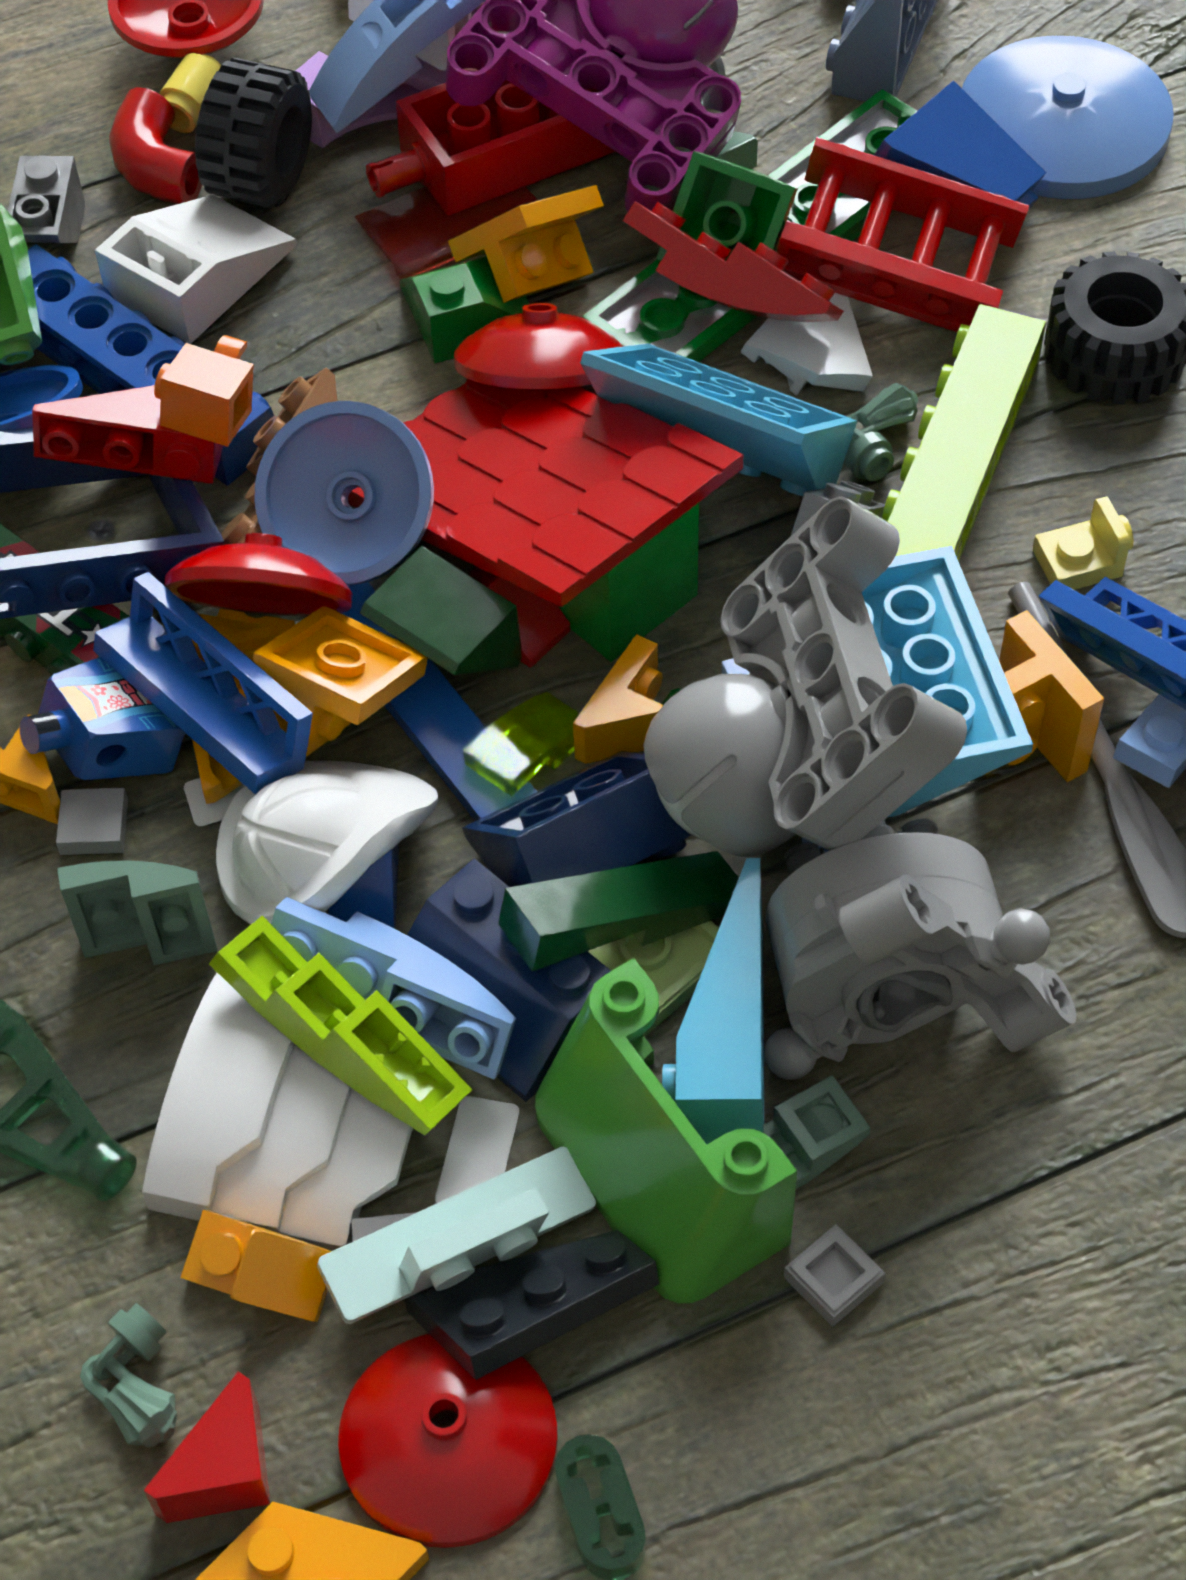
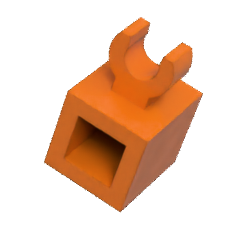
(206, 391)

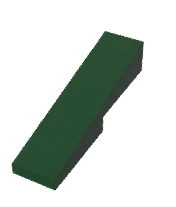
(589, 910)

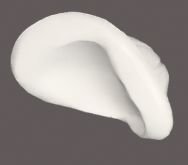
(314, 834)

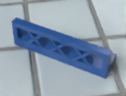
(1123, 638)
(203, 694)

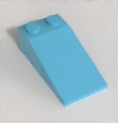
(722, 1033)

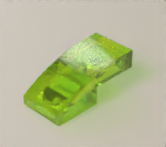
(523, 742)

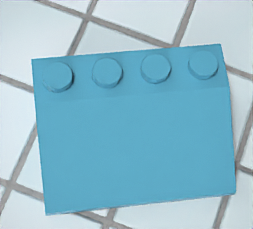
(770, 428)
(941, 647)

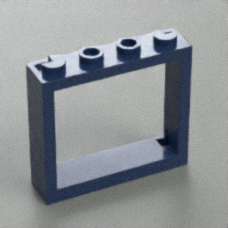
(100, 572)

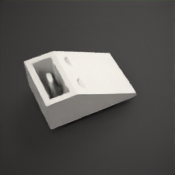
(189, 262)

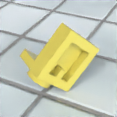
(1086, 550)

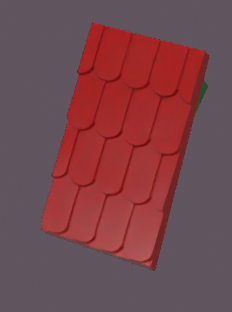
(571, 501)

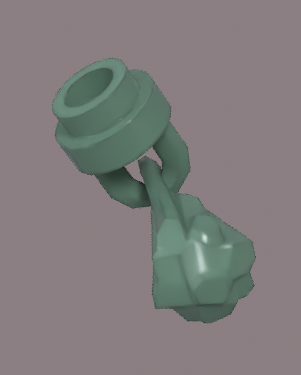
(869, 452)
(140, 1409)

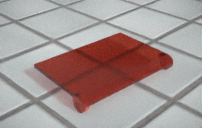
(417, 230)

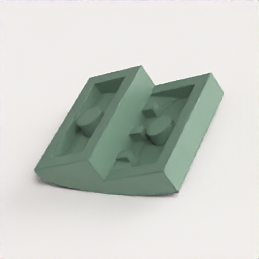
(137, 905)

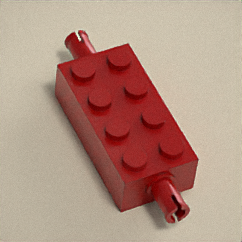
(481, 149)

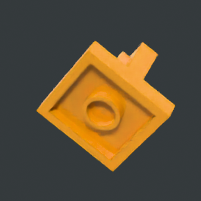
(533, 244)
(339, 670)
(1052, 696)

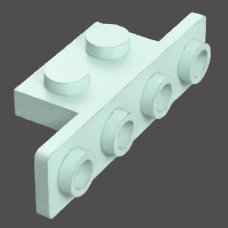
(455, 1235)

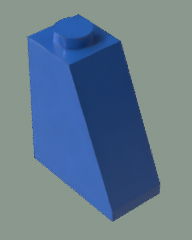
(965, 145)

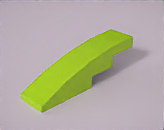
(333, 1024)

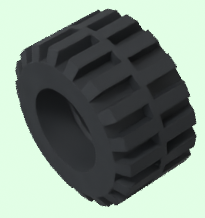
(253, 132)
(1117, 327)

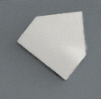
(814, 351)

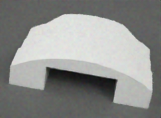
(266, 1131)

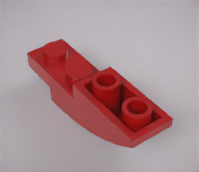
(743, 282)

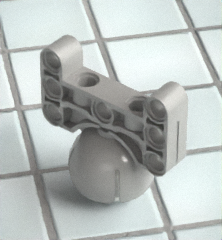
(816, 727)

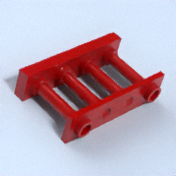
(884, 278)

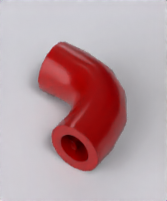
(141, 154)

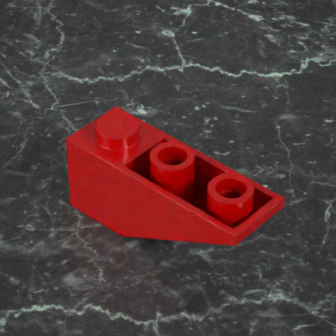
(122, 434)

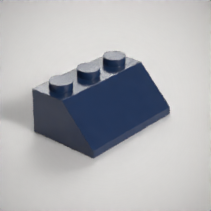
(579, 825)
(464, 928)

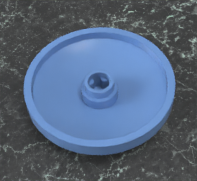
(1077, 110)

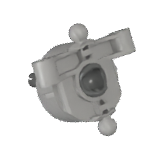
(896, 938)

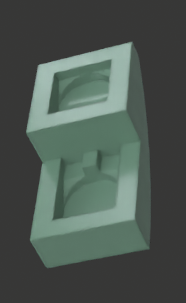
(817, 1128)

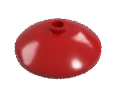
(183, 26)
(531, 349)
(258, 579)
(454, 1480)

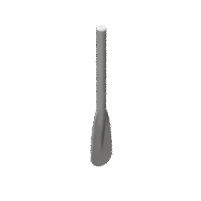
(1143, 832)

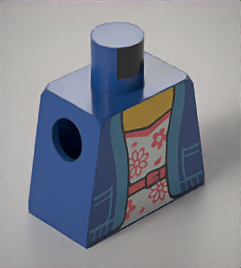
(101, 725)

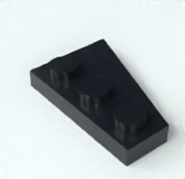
(532, 1299)

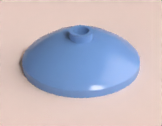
(318, 463)

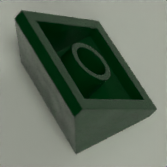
(447, 616)

